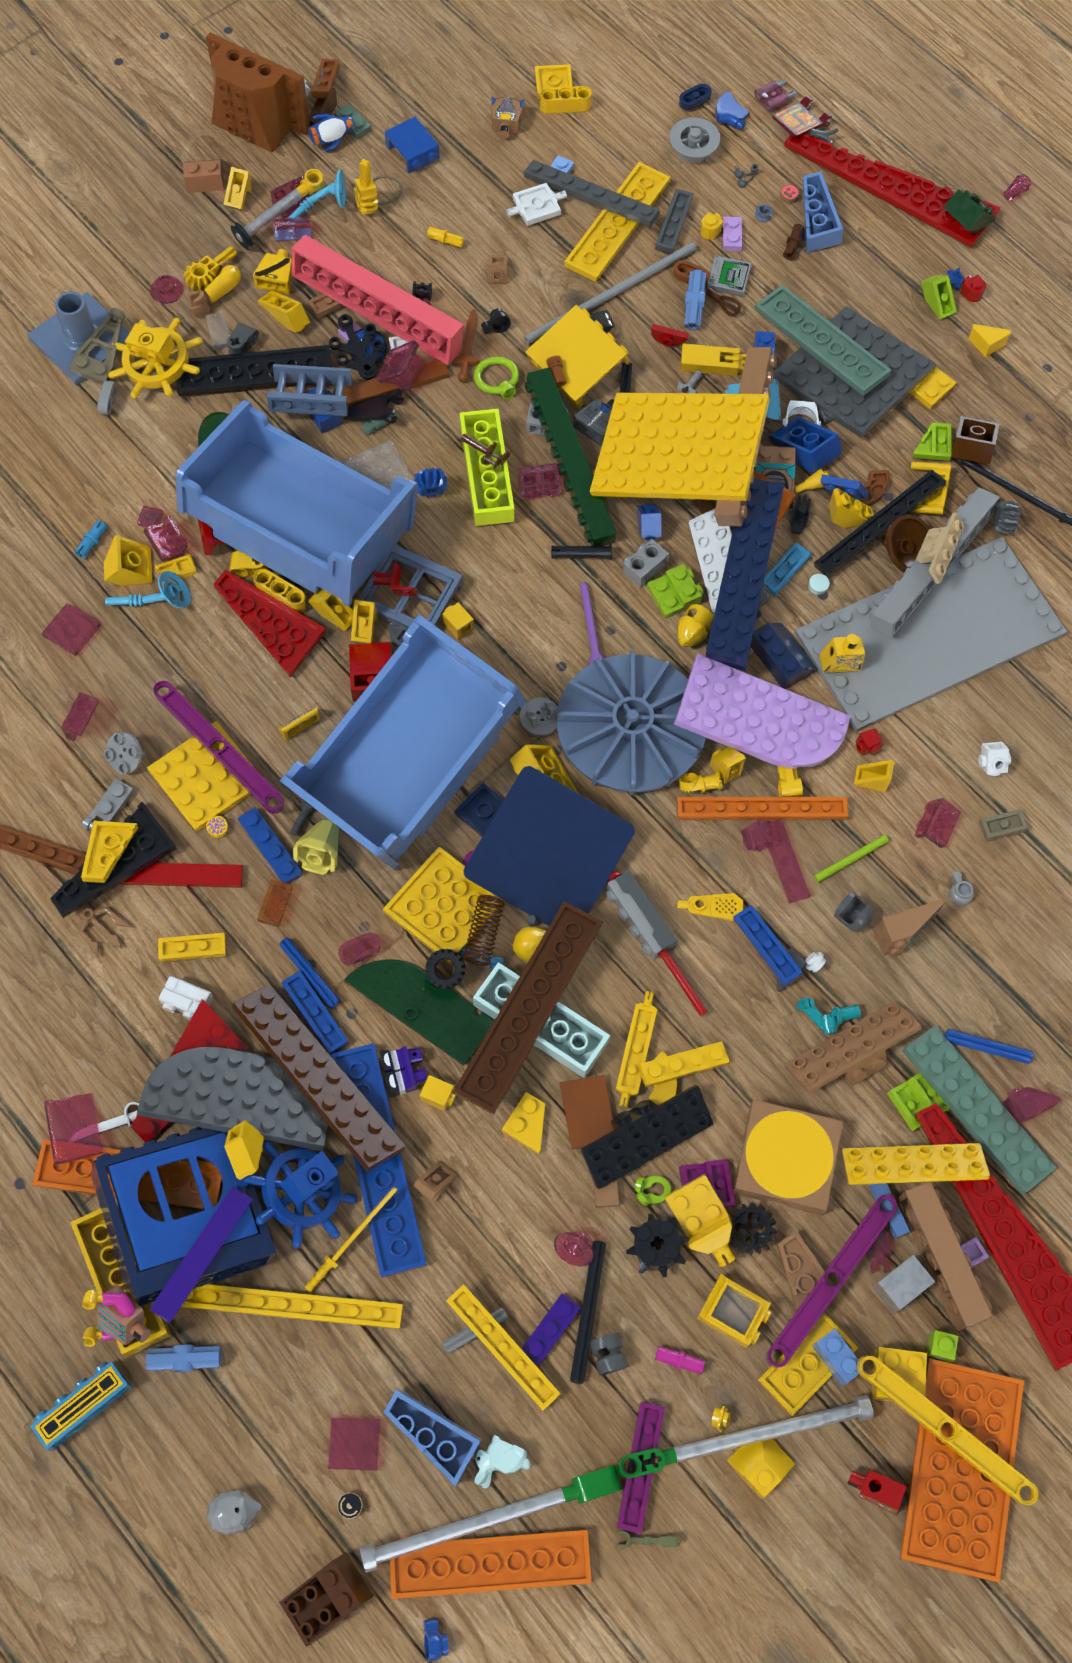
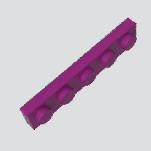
(637, 1489)

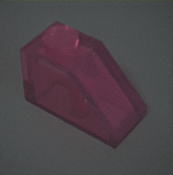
(1029, 1103)

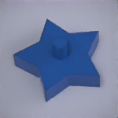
(955, 278)

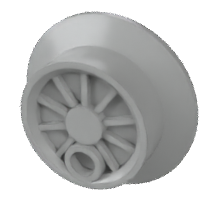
(694, 139)

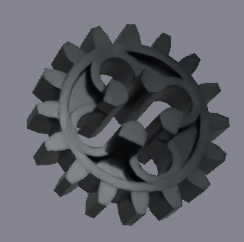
(760, 1239)

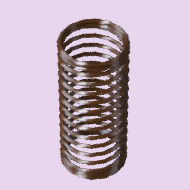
(500, 904)

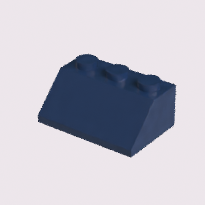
(781, 654)

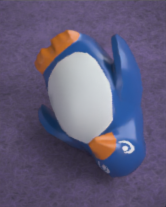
(330, 130)

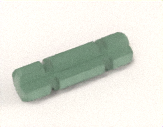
(368, 426)

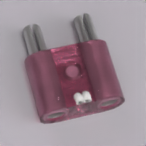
(772, 96)

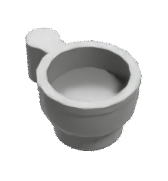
(961, 892)

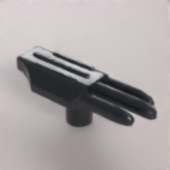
(800, 516)

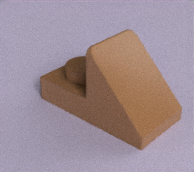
(435, 1181)

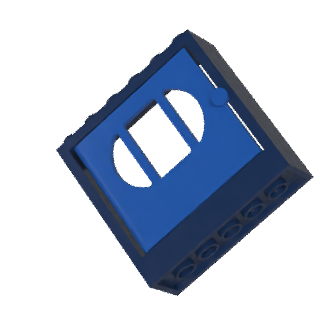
(160, 1242)

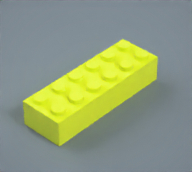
(488, 487)

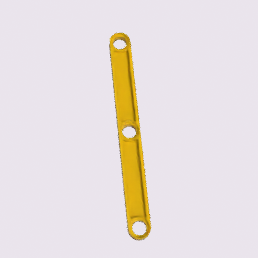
(959, 1441)

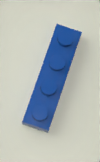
(269, 846)
(767, 945)
(315, 1012)

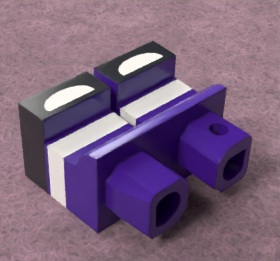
(399, 1070)

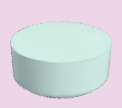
(818, 584)

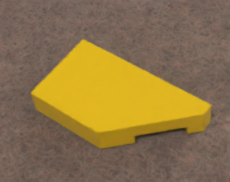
(180, 566)

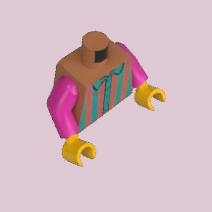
(117, 1317)

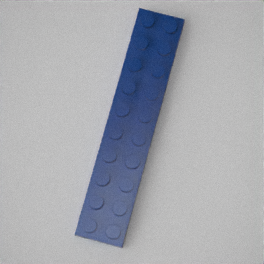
(395, 1224)

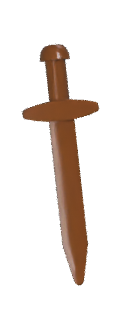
(466, 359)

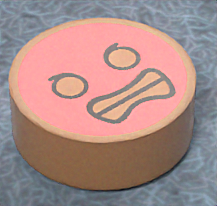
(789, 194)

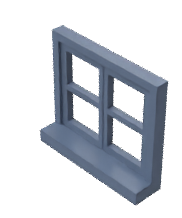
(422, 566)

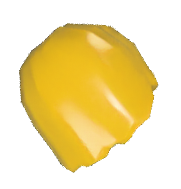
(527, 941)

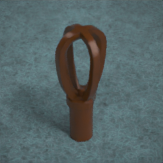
(720, 299)

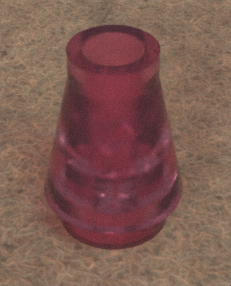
(1018, 186)

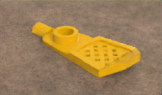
(709, 905)

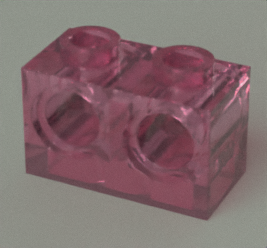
(538, 478)

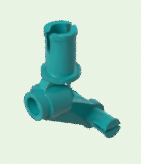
(829, 1021)

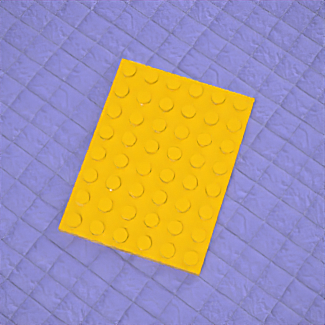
(680, 446)

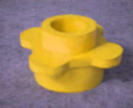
(720, 1418)

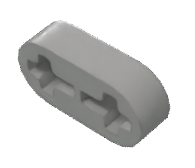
(107, 397)

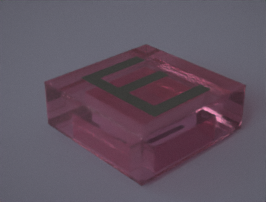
(149, 516)

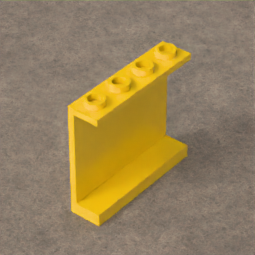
(584, 350)

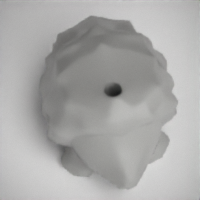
(232, 1512)

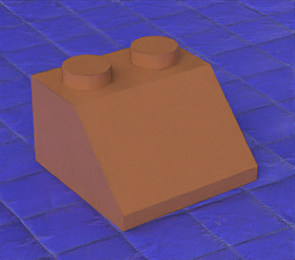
(203, 175)

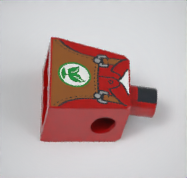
(890, 1491)

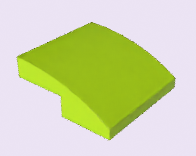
(913, 1097)

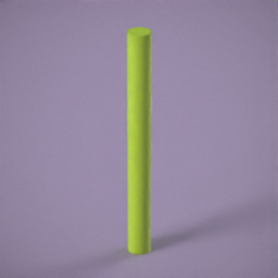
(851, 858)

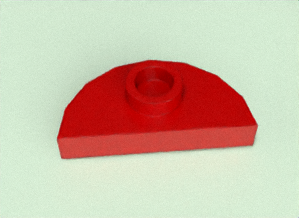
(668, 336)

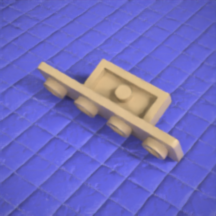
(940, 546)

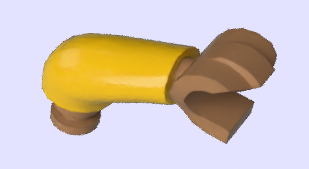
(221, 285)

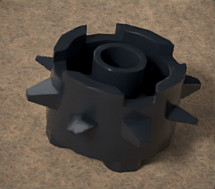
(670, 1250)

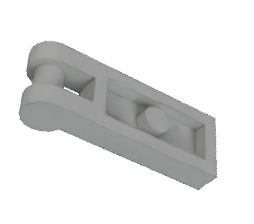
(110, 804)

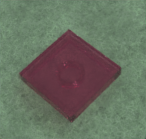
(71, 629)
(354, 1444)

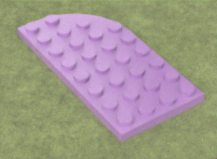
(758, 716)

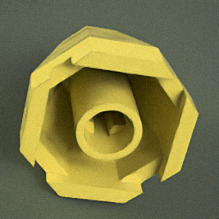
(318, 848)

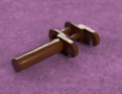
(486, 450)

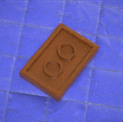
(586, 1110)

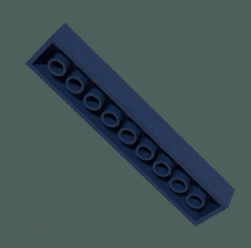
(744, 577)

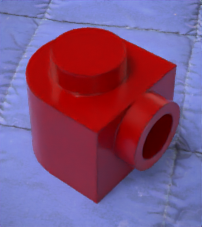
(973, 288)
(869, 742)

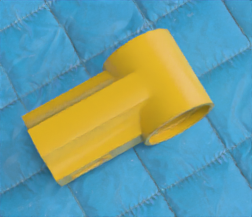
(789, 784)

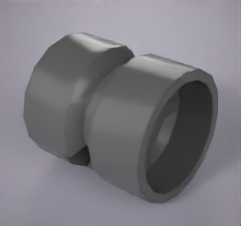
(615, 1360)

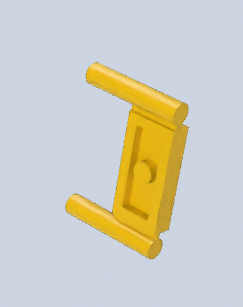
(937, 502)

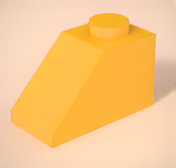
(332, 609)
(728, 763)

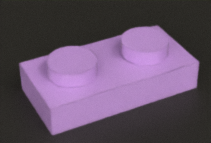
(732, 234)

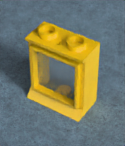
(734, 1311)

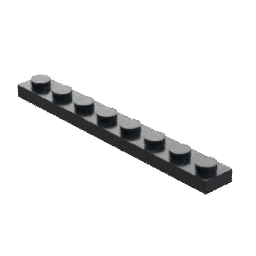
(879, 523)

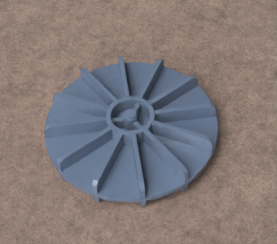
(621, 725)

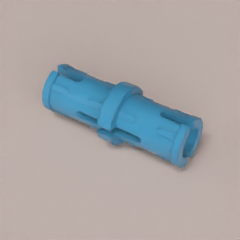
(90, 539)

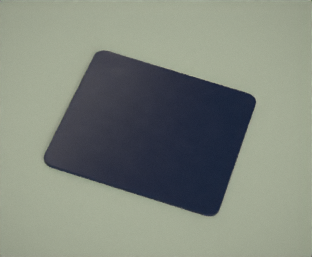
(548, 848)

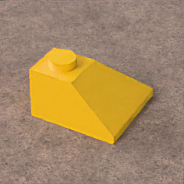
(128, 563)
(761, 1465)

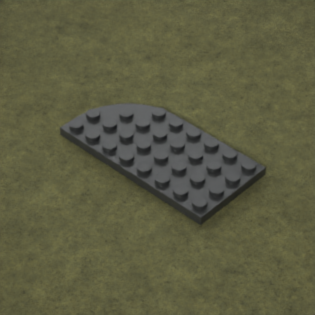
(225, 1087)

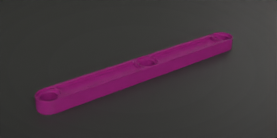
(228, 756)
(822, 1292)

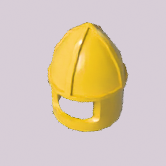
(694, 628)

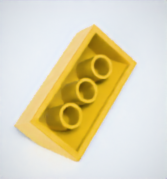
(543, 759)

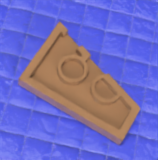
(800, 1267)

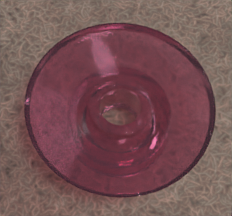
(166, 289)
(574, 1248)

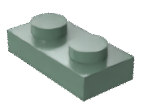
(361, 125)

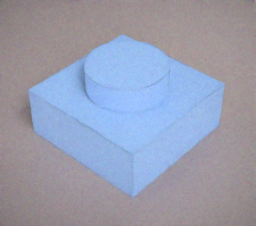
(563, 164)

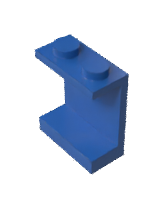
(413, 144)

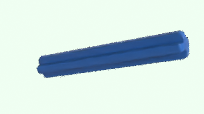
(309, 973)
(989, 1046)

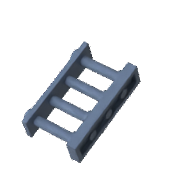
(309, 403)

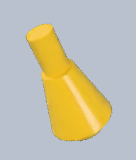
(812, 482)

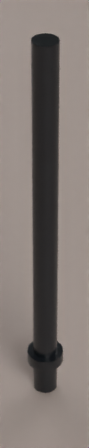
(1062, 516)

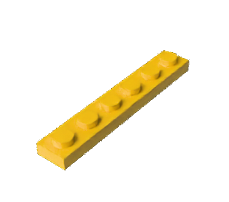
(503, 1347)

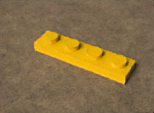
(683, 1064)

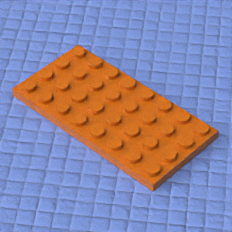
(952, 1509)

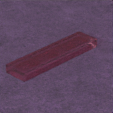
(787, 866)

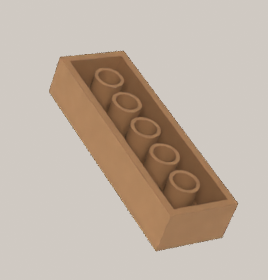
(944, 1257)

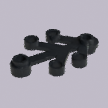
(357, 349)

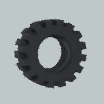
(455, 979)

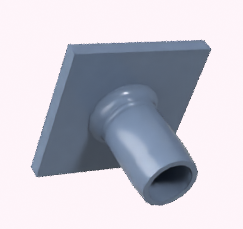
(70, 328)

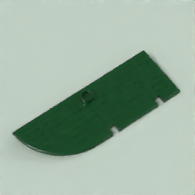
(430, 1011)

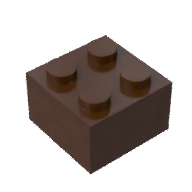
(975, 440)

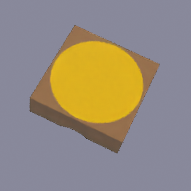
(788, 1157)

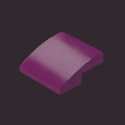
(718, 1175)

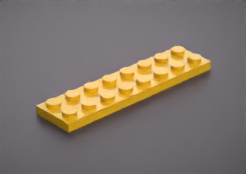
(611, 230)

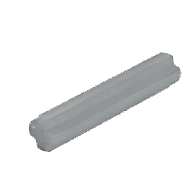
(466, 1335)

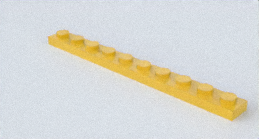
(295, 1306)

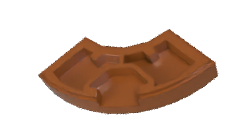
(876, 486)

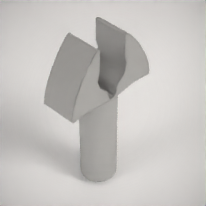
(691, 383)

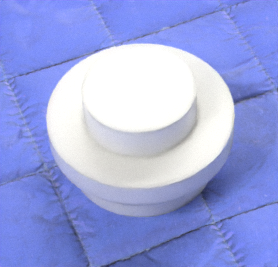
(815, 961)

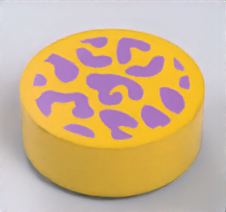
(217, 827)

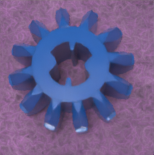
(431, 482)

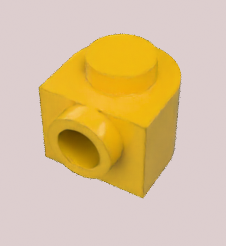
(711, 225)

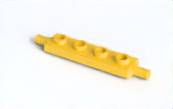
(636, 1049)

